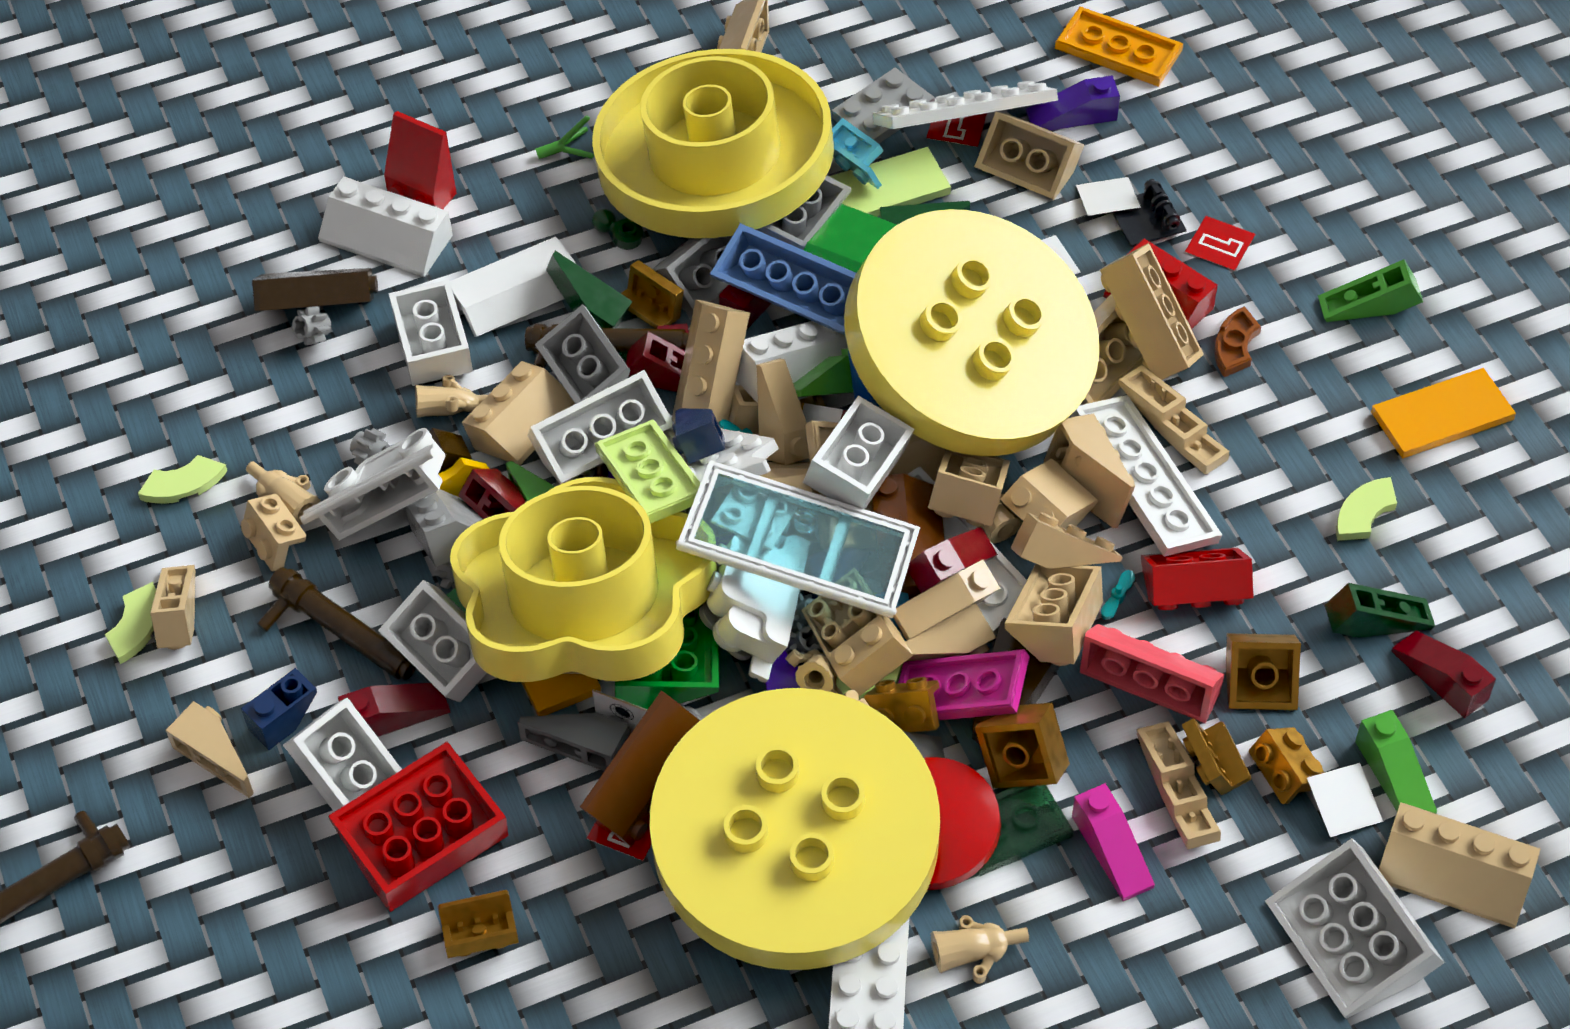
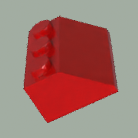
(1192, 290)
(1198, 578)

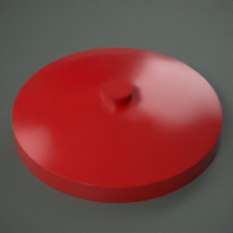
(967, 821)

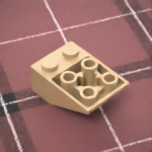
(1089, 457)
(856, 642)

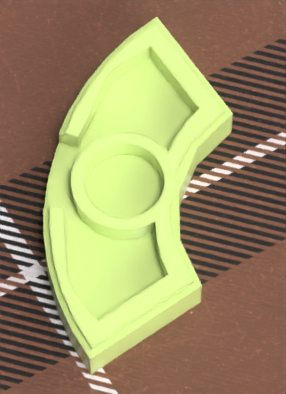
(183, 482)
(1363, 507)
(136, 624)

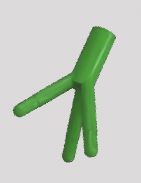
(559, 146)

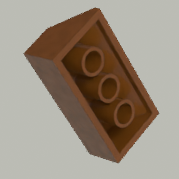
(908, 501)
(625, 790)

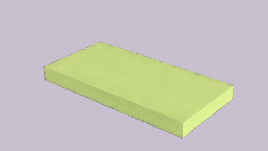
(904, 181)
(649, 470)

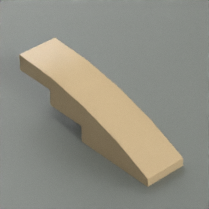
(1168, 415)
(1178, 785)

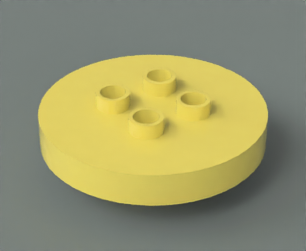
(713, 143)
(971, 332)
(795, 828)

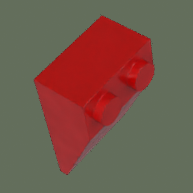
(419, 162)

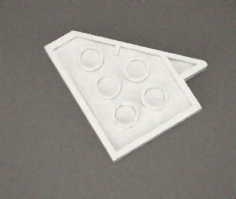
(741, 452)

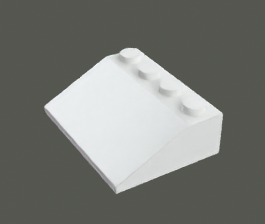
(1353, 930)

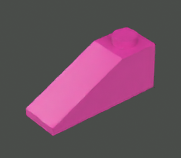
(1112, 841)

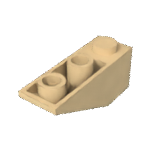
(1057, 547)

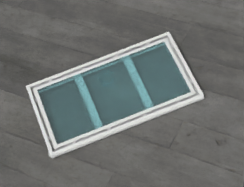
(799, 538)

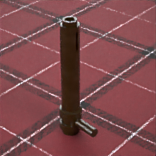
(620, 338)
(304, 597)
(88, 855)

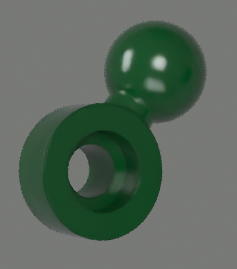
(605, 221)

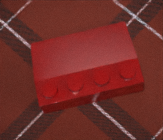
(419, 825)

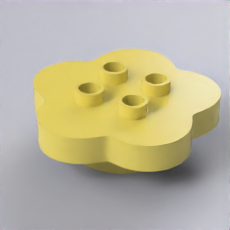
(577, 586)

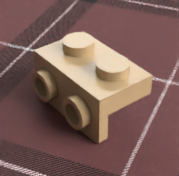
(271, 529)

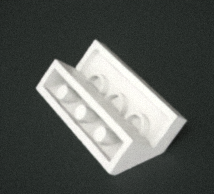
(508, 287)

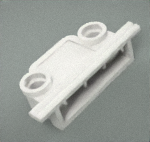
(380, 485)
(753, 615)

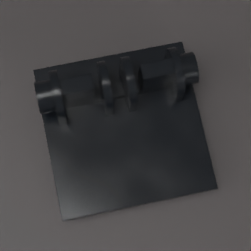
(1153, 220)

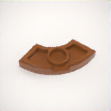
(1233, 341)

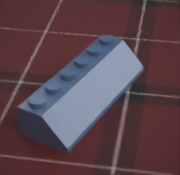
(785, 276)

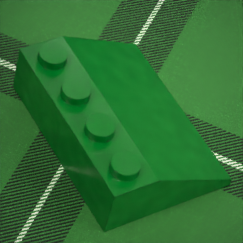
(848, 237)
(685, 678)

